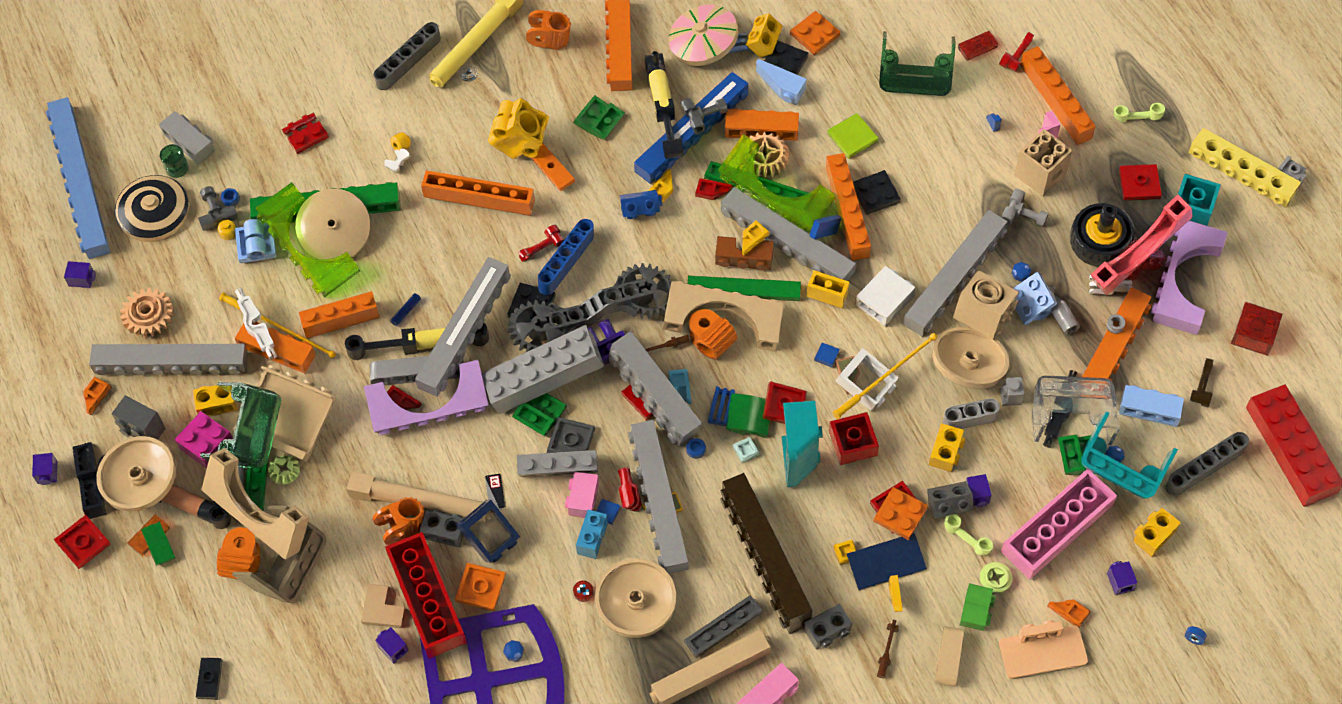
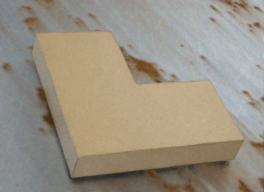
(376, 610)

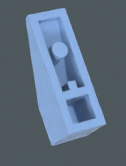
(784, 83)

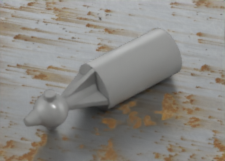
(1064, 315)

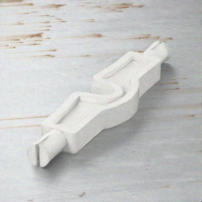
(258, 331)

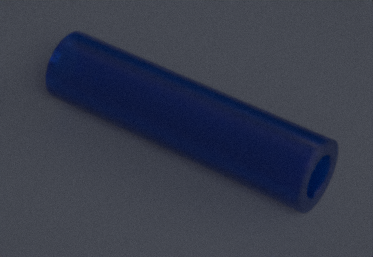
(405, 309)

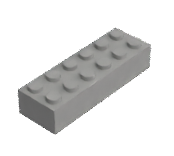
(542, 369)
(654, 389)

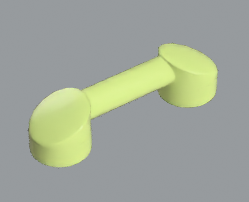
(1122, 113)
(952, 525)

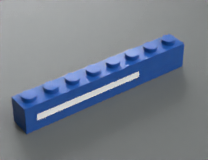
(653, 163)

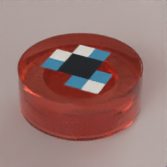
(583, 591)

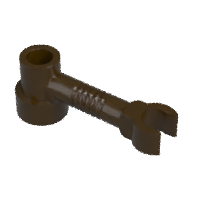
(1202, 396)

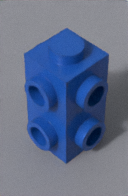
(640, 203)

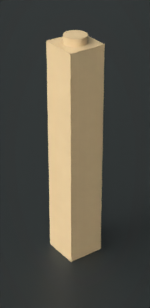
(710, 669)

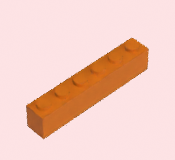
(619, 45)
(1057, 95)
(478, 192)
(848, 207)
(1114, 345)

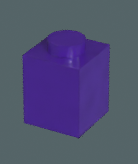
(79, 274)
(44, 468)
(980, 490)
(1122, 577)
(391, 644)

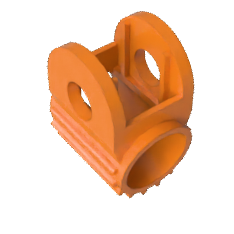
(553, 29)
(711, 335)
(400, 526)
(238, 553)

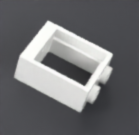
(876, 367)

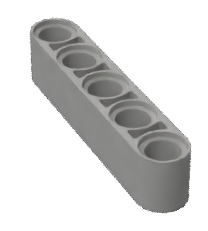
(400, 370)

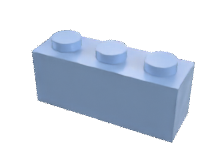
(1151, 405)

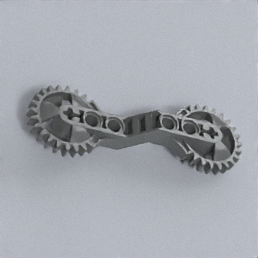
(600, 304)

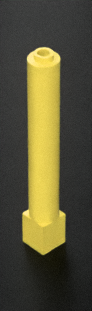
(473, 40)

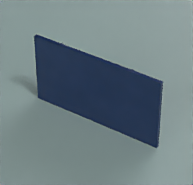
(886, 559)

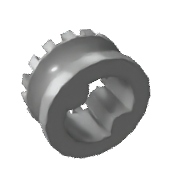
(1118, 318)

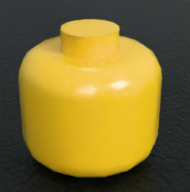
(400, 141)
(226, 230)

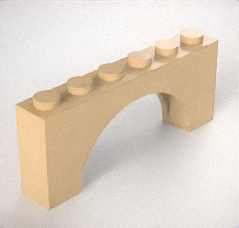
(761, 314)
(224, 486)

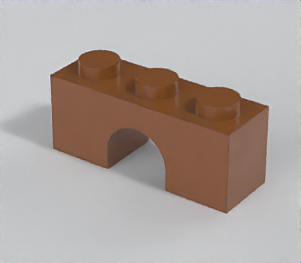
(729, 255)

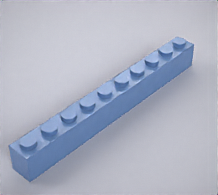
(78, 178)

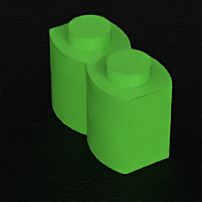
(976, 607)

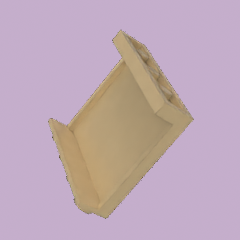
(300, 413)

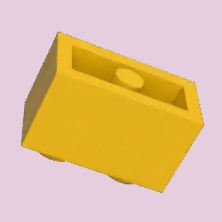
(828, 289)

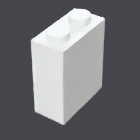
(885, 296)

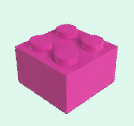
(201, 436)

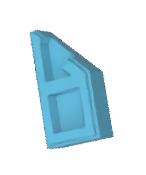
(680, 381)

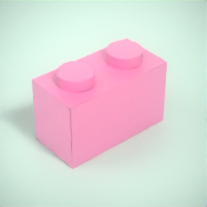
(582, 495)

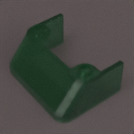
(916, 78)
(254, 424)

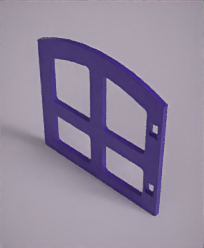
(481, 679)

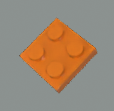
(815, 32)
(900, 513)
(480, 587)

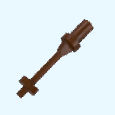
(673, 342)
(884, 661)

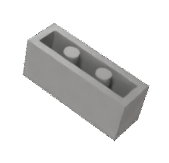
(188, 137)

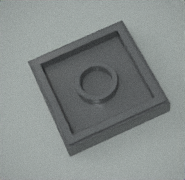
(570, 436)

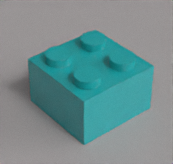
(1200, 196)

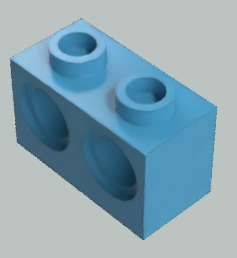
(591, 534)

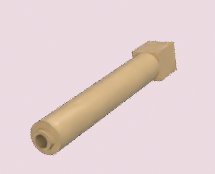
(367, 488)

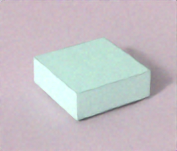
(745, 449)

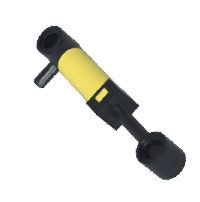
(663, 103)
(410, 341)

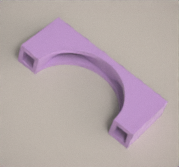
(1172, 307)
(388, 415)

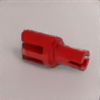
(629, 491)

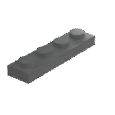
(723, 626)

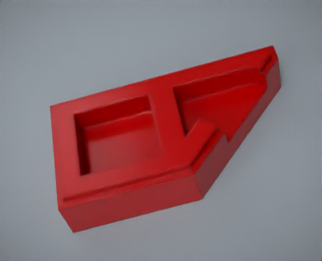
(711, 189)
(403, 399)

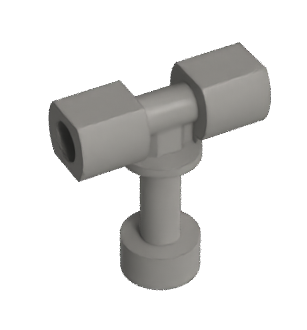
(1017, 207)

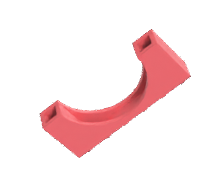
(1172, 218)

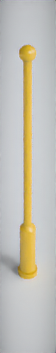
(233, 302)
(856, 398)

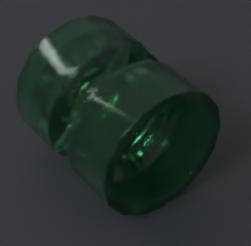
(174, 161)

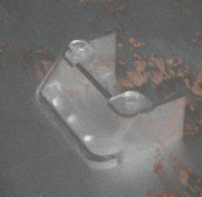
(1077, 396)

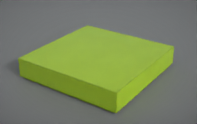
(852, 135)

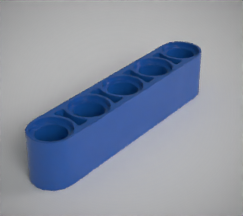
(565, 256)

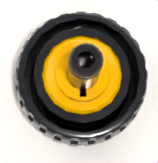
(1101, 233)

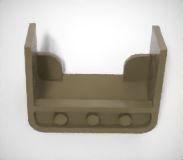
(289, 575)

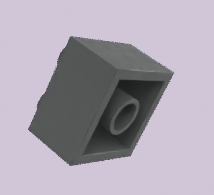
(137, 419)

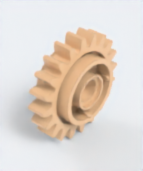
(134, 312)

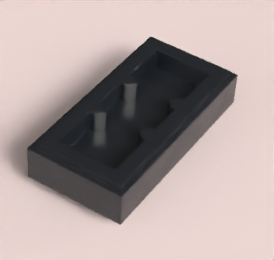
(209, 678)

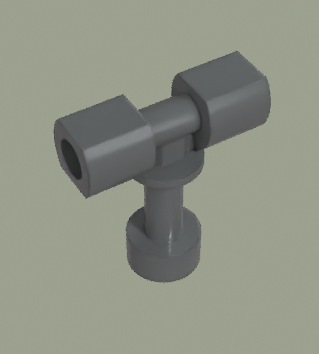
(697, 114)
(216, 212)

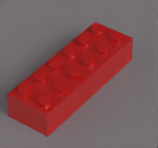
(1294, 445)
(425, 595)

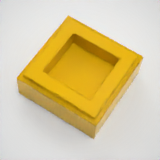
(841, 550)

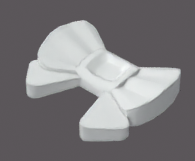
(402, 155)

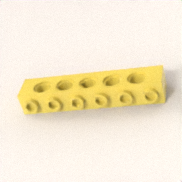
(1252, 167)

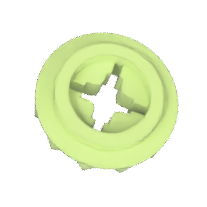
(286, 476)
(999, 570)

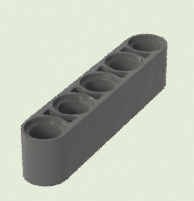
(407, 56)
(1201, 469)

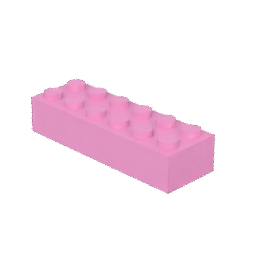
(1058, 524)

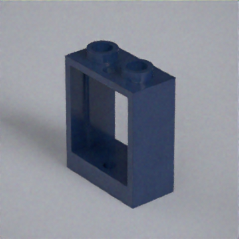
(465, 524)

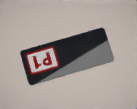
(495, 490)

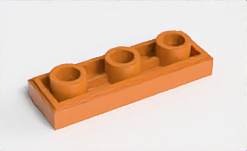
(553, 168)

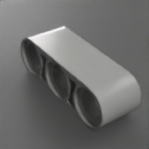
(978, 408)

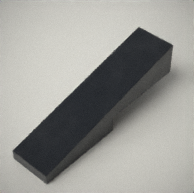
(86, 473)

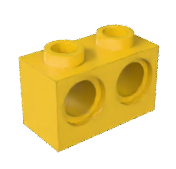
(764, 35)
(216, 404)
(945, 447)
(1158, 533)

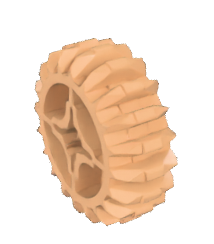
(776, 155)

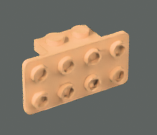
(1042, 649)

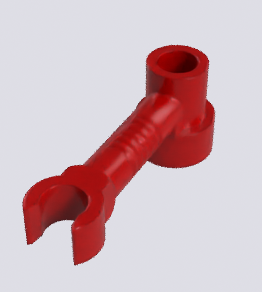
(1011, 61)
(553, 237)

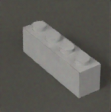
(557, 463)

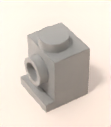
(1293, 169)
(1012, 392)

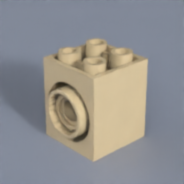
(1043, 162)
(986, 305)

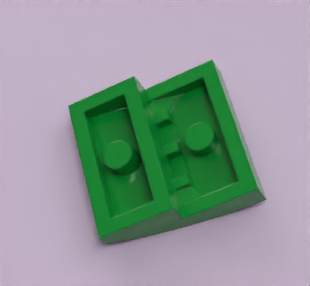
(598, 117)
(540, 413)
(746, 415)
(1071, 451)

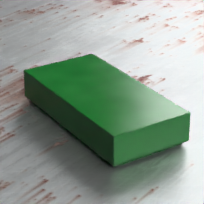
(157, 543)

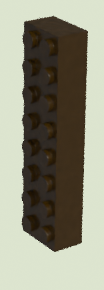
(766, 553)

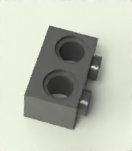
(950, 499)
(441, 532)
(825, 623)

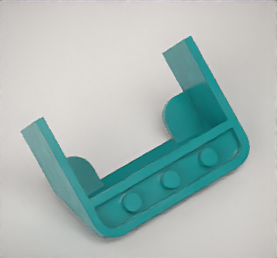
(801, 441)
(1140, 484)

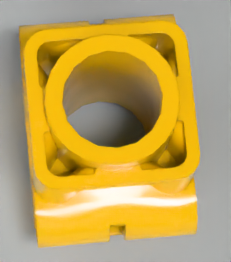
(518, 129)

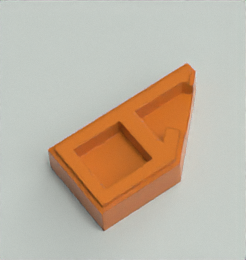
(95, 393)
(1070, 611)

